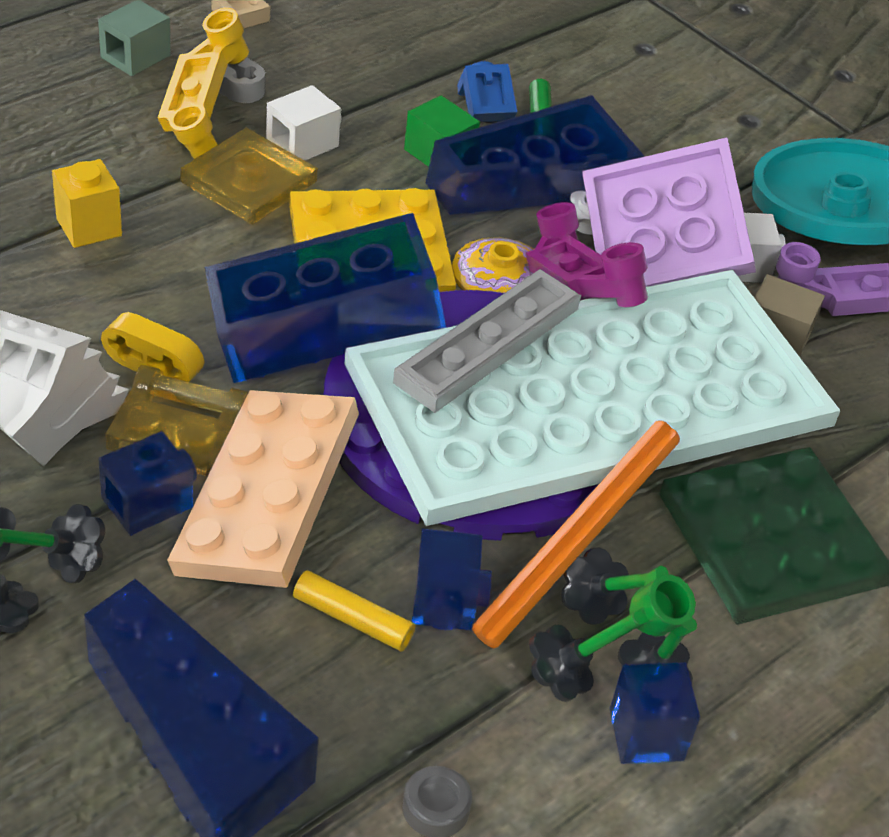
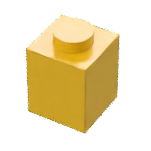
(87, 202)

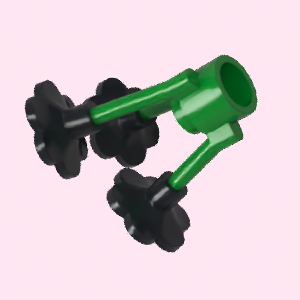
(598, 590)

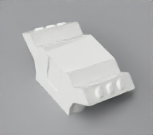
(51, 386)

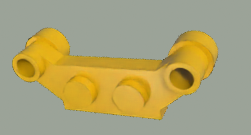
(199, 79)

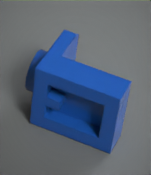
(488, 91)

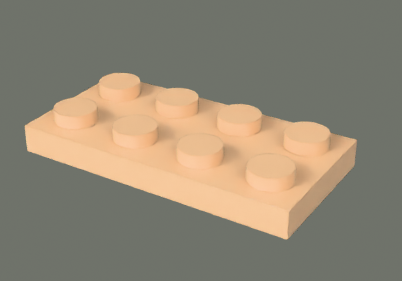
(265, 489)

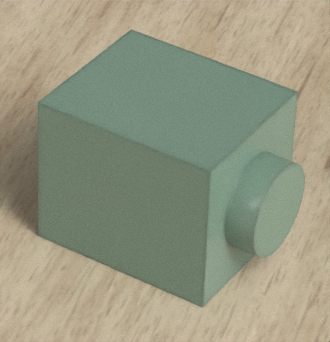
(134, 37)

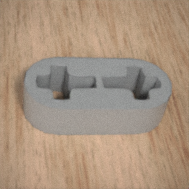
(243, 82)

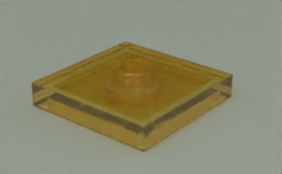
(248, 175)

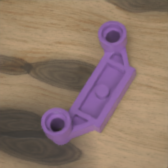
(845, 288)

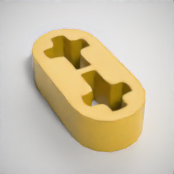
(139, 341)

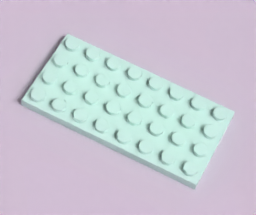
(589, 391)

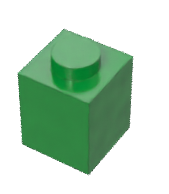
(433, 122)

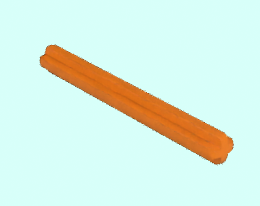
(575, 535)

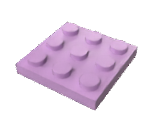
(676, 206)

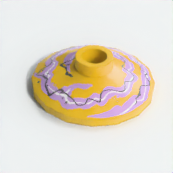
(491, 264)

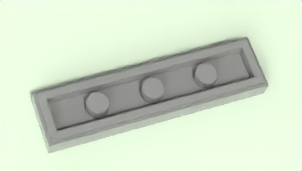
(486, 340)

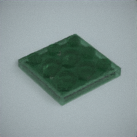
(775, 534)

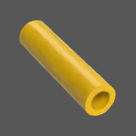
(354, 610)

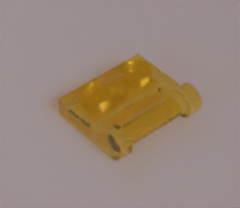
(194, 432)

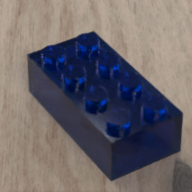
(323, 297)

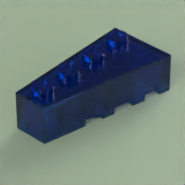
(200, 718)

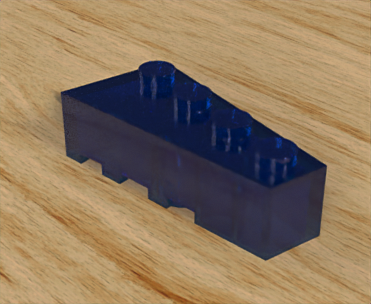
(526, 158)

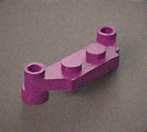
(610, 275)

